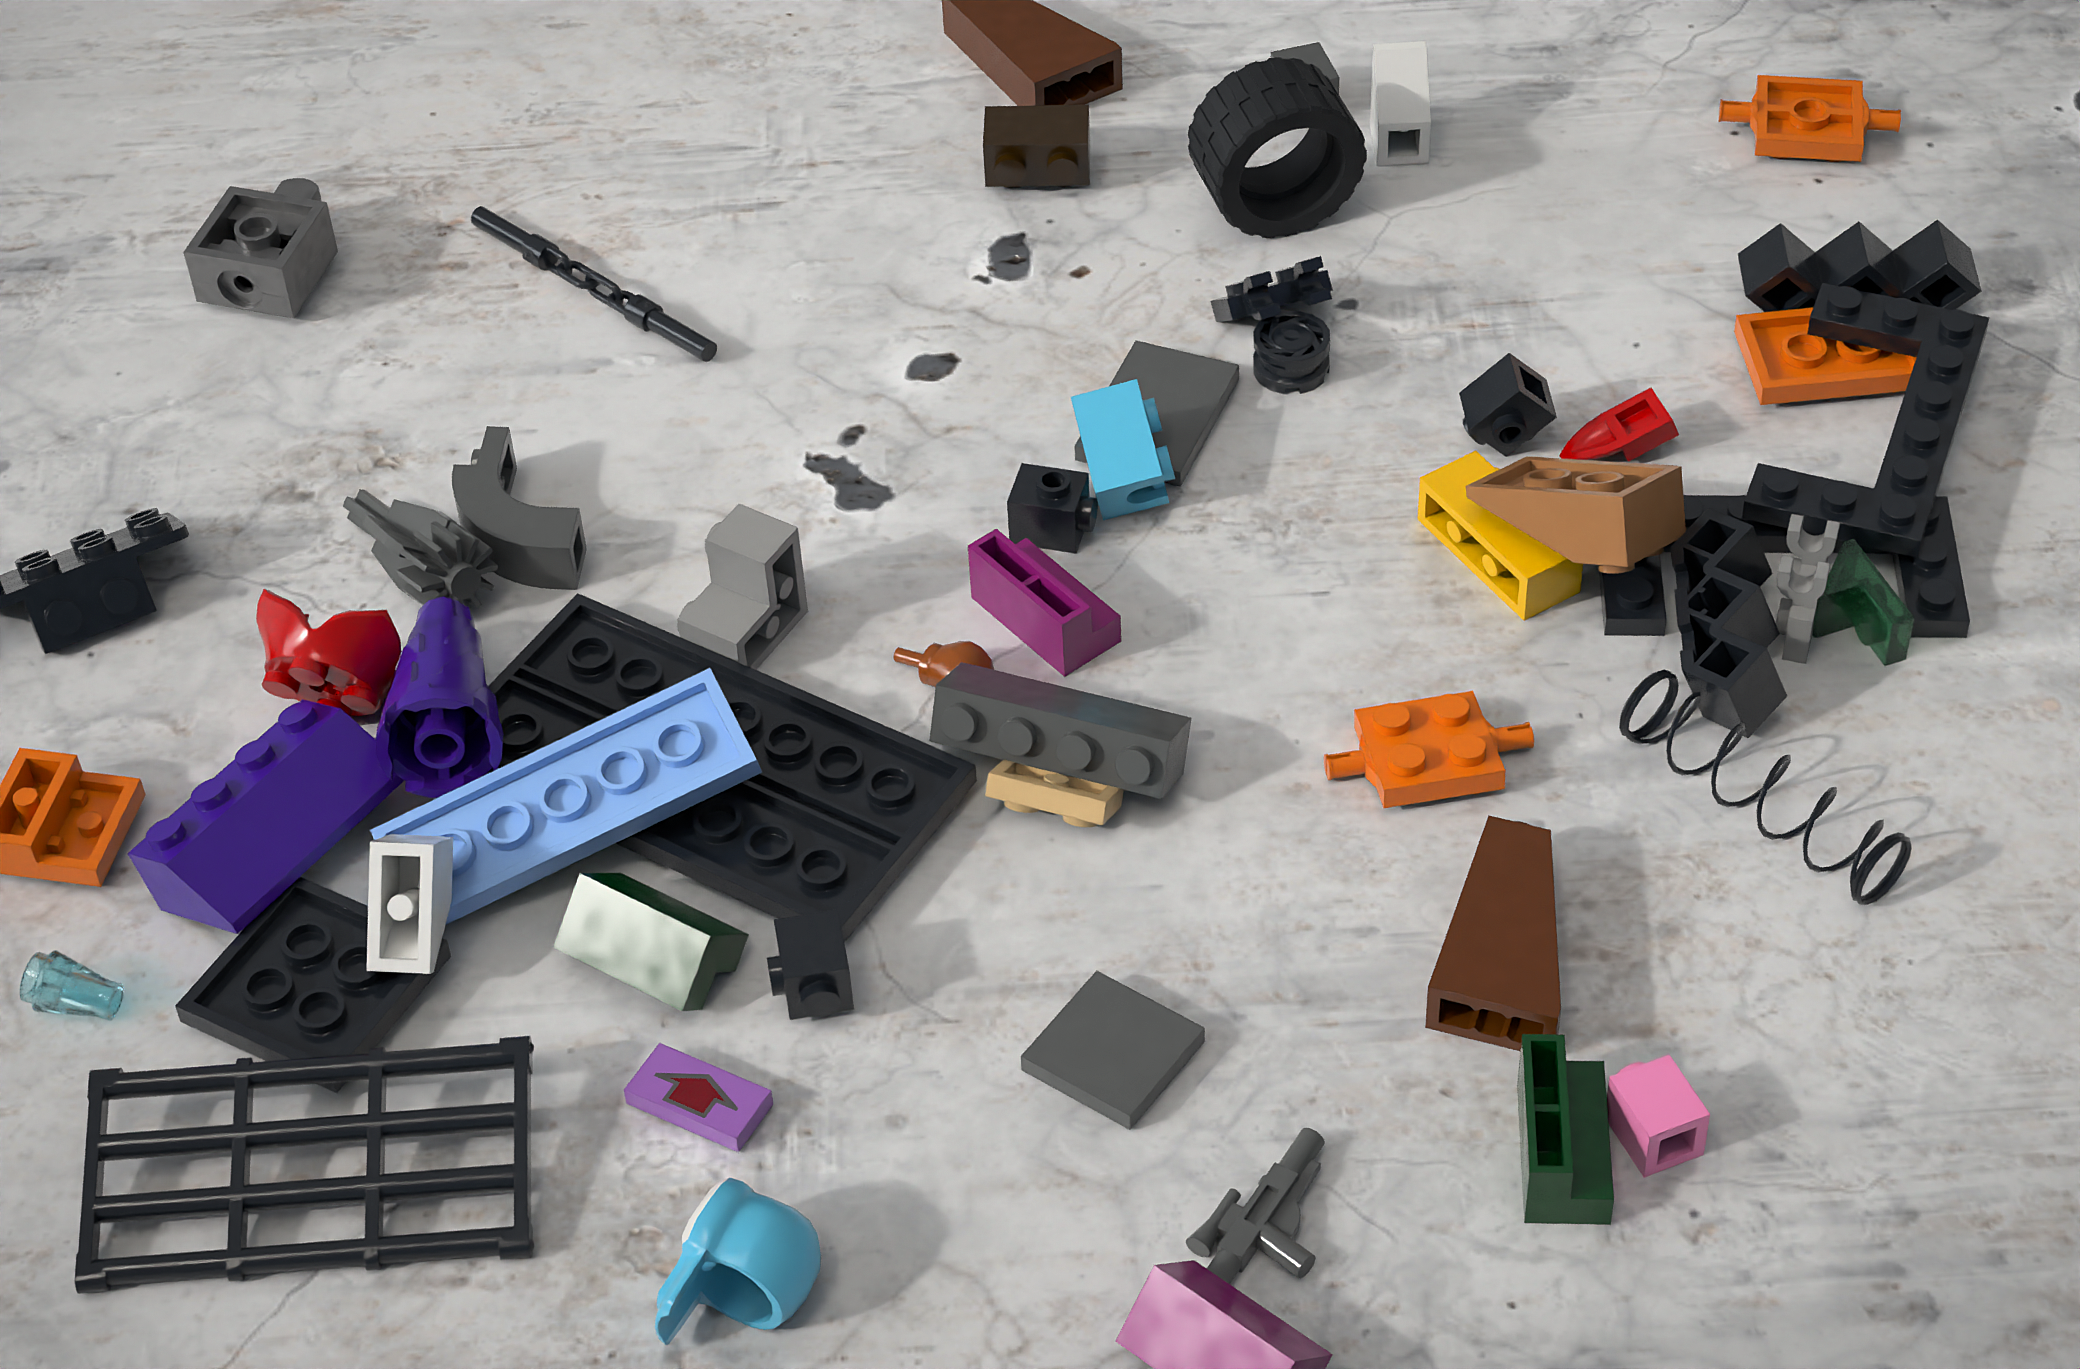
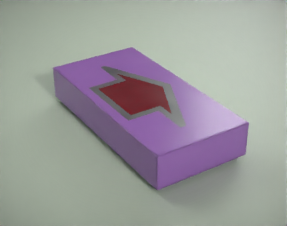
(698, 1097)

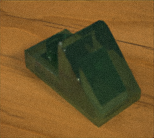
(1863, 599)

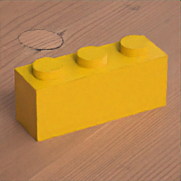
(1502, 556)

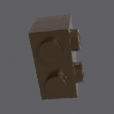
(1036, 145)

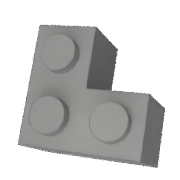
(753, 588)

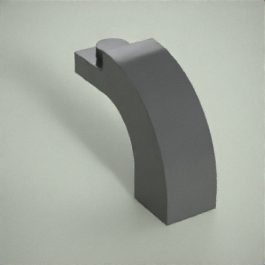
(528, 541)

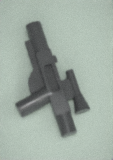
(1267, 1219)

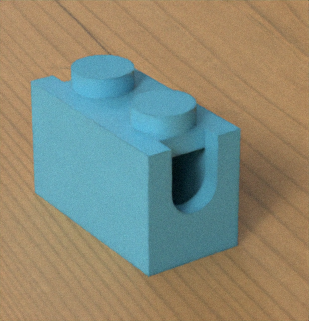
(1121, 450)

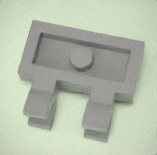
(1804, 583)

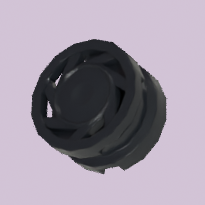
(1291, 352)

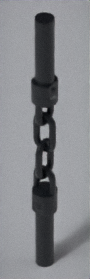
(638, 309)

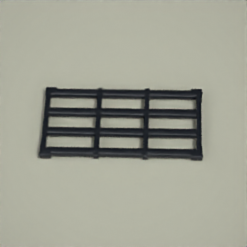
(243, 1136)

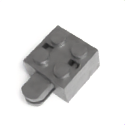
(263, 249)

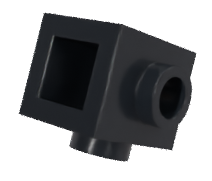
(1507, 405)
(1051, 507)
(811, 965)

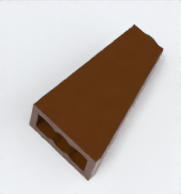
(1034, 51)
(1501, 947)

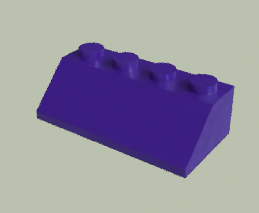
(264, 818)

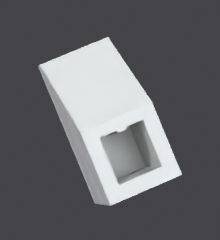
(1400, 104)

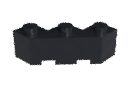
(1927, 269)
(1726, 621)

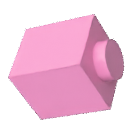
(1656, 1115)

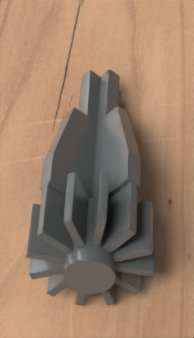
(423, 549)

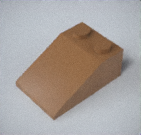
(1589, 507)

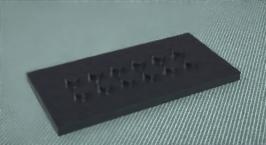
(812, 833)

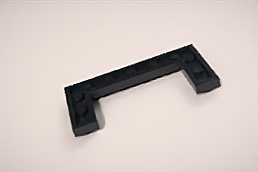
(1900, 505)
(1926, 585)

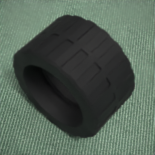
(1253, 109)

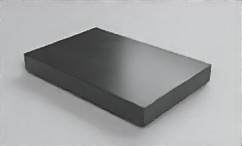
(1187, 395)

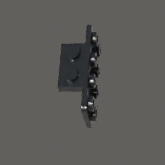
(90, 584)

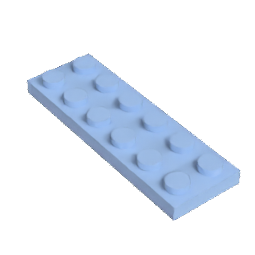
(585, 791)

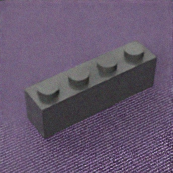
(1060, 729)

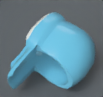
(742, 1259)

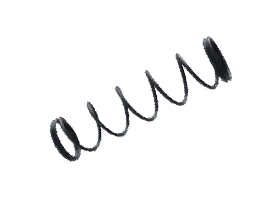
(1857, 879)

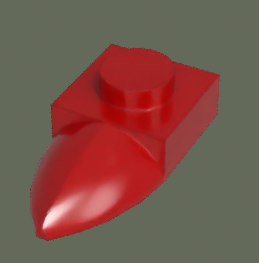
(1627, 428)

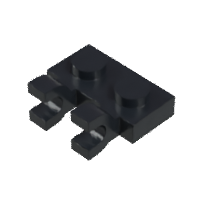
(1264, 300)

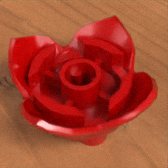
(339, 664)

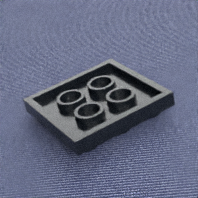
(302, 982)

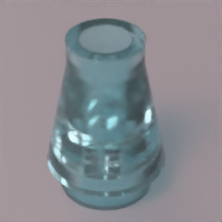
(66, 987)

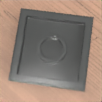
(1113, 1049)

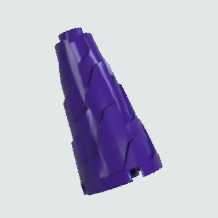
(439, 713)

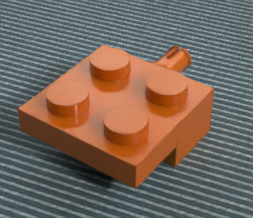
(63, 819)

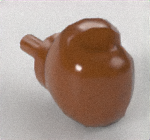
(941, 659)

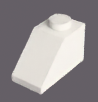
(408, 901)

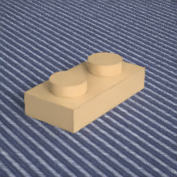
(1035, 789)

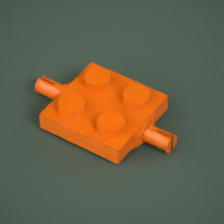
(1809, 118)
(1428, 749)

